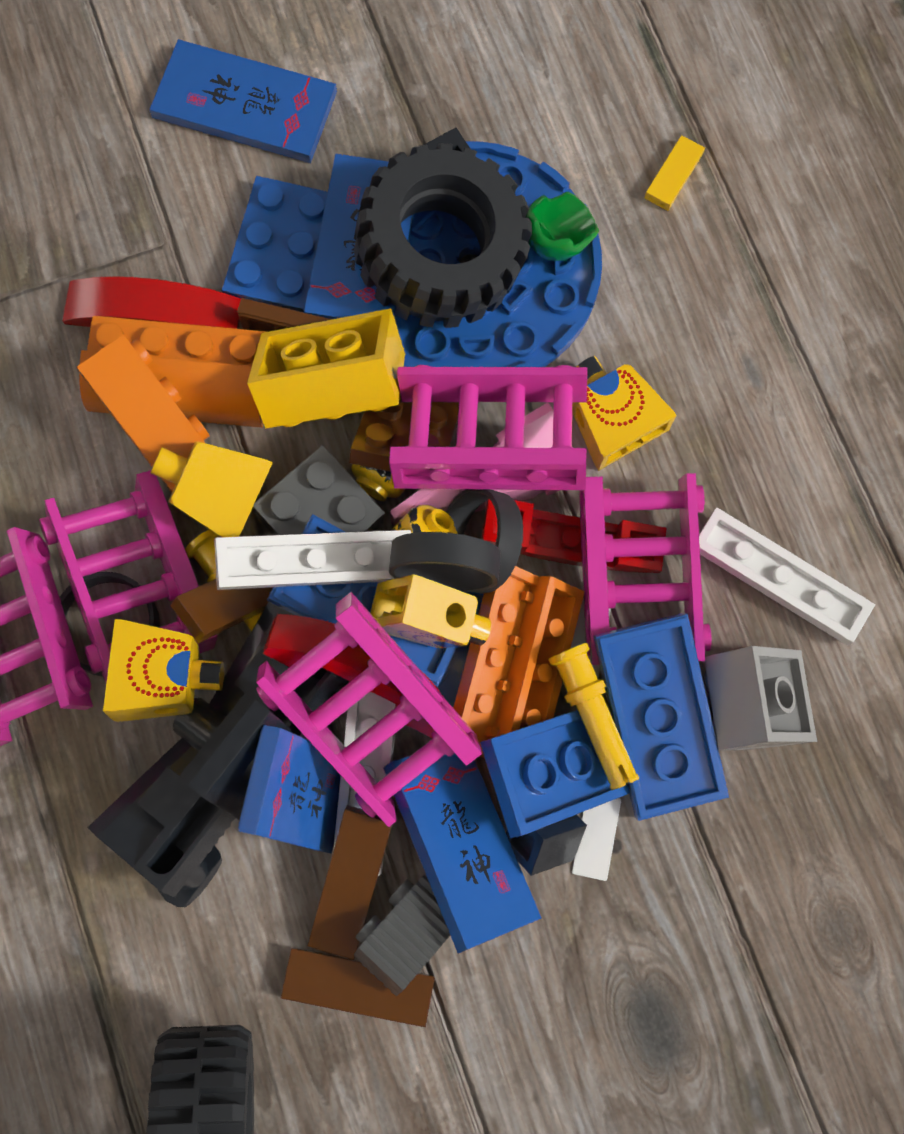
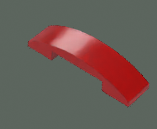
(148, 301)
(558, 538)
(296, 635)

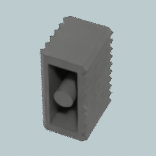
(405, 938)

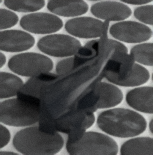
(199, 786)

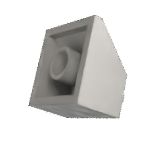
(759, 698)

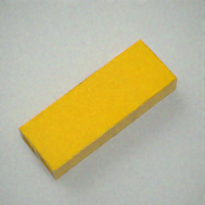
(674, 173)

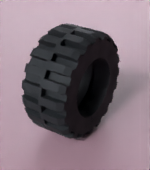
(455, 185)
(202, 1081)

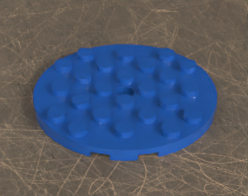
(544, 305)

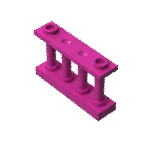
(490, 467)
(161, 542)
(602, 548)
(386, 664)
(69, 681)

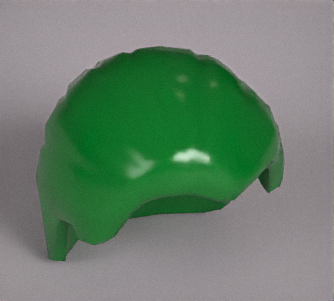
(560, 226)

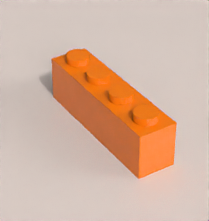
(140, 402)

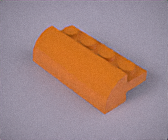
(201, 362)
(509, 676)

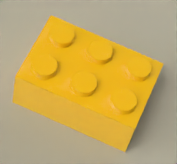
(327, 369)

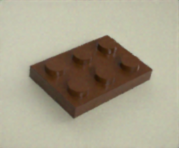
(391, 428)

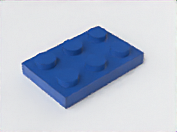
(276, 244)
(546, 773)

